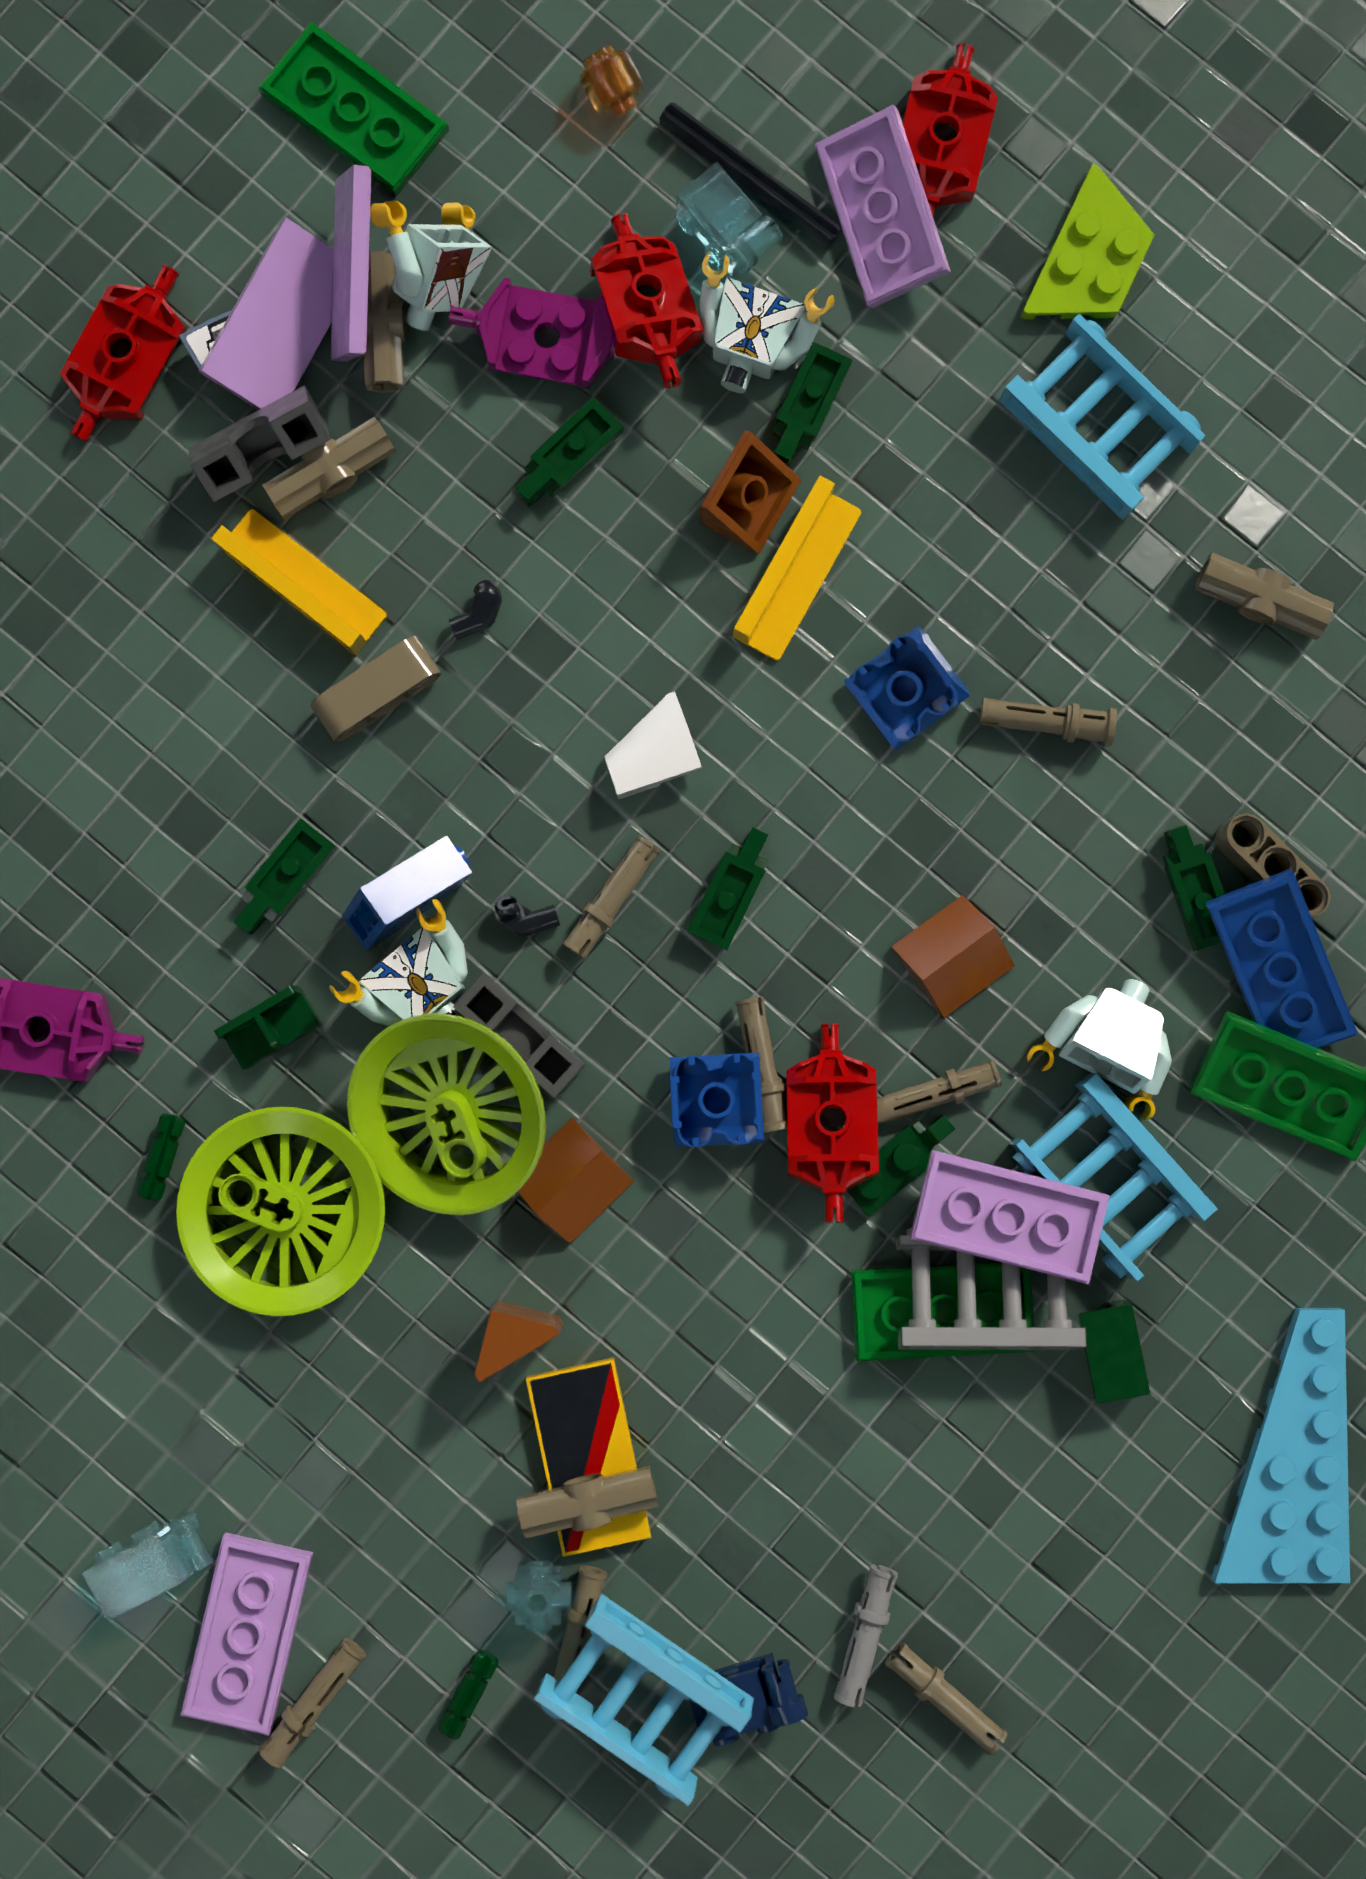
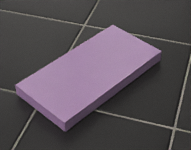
(882, 207)
(351, 263)
(275, 319)
(1009, 1217)
(247, 1634)

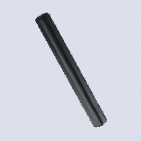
(749, 175)

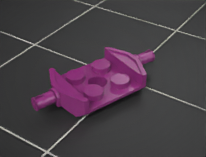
(516, 316)
(78, 1035)

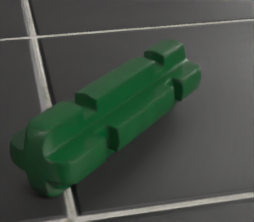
(161, 1157)
(468, 1694)

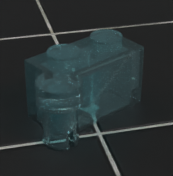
(725, 221)
(147, 1566)

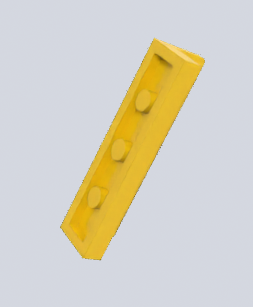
(797, 571)
(301, 580)

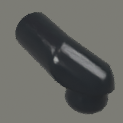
(482, 611)
(521, 919)

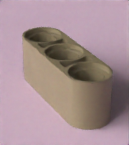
(375, 689)
(1266, 843)

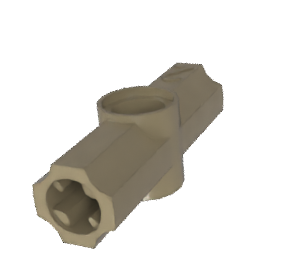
(384, 328)
(329, 468)
(1264, 596)
(587, 1502)

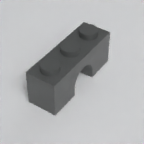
(234, 453)
(542, 1051)

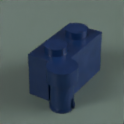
(774, 1697)

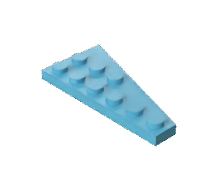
(1295, 1481)

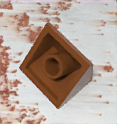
(749, 494)
(954, 955)
(573, 1181)
(512, 1334)

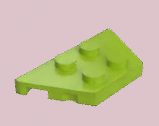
(1092, 256)

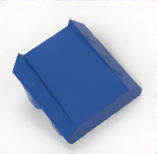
(907, 687)
(716, 1100)

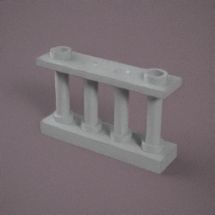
(967, 1330)

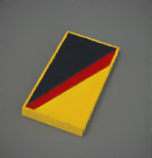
(585, 1433)

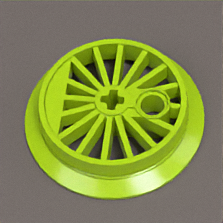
(451, 1112)
(353, 1237)

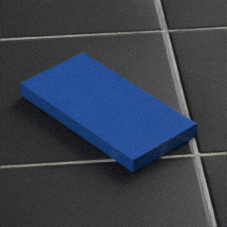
(1281, 961)

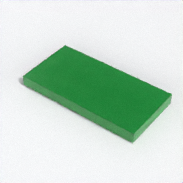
(353, 108)
(1285, 1085)
(885, 1304)

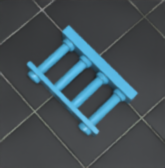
(1090, 459)
(1155, 1168)
(685, 1678)

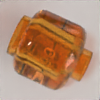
(611, 81)

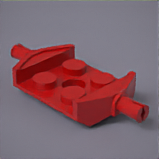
(956, 98)
(647, 327)
(121, 385)
(823, 1157)

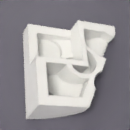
(653, 751)

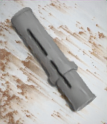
(870, 1618)

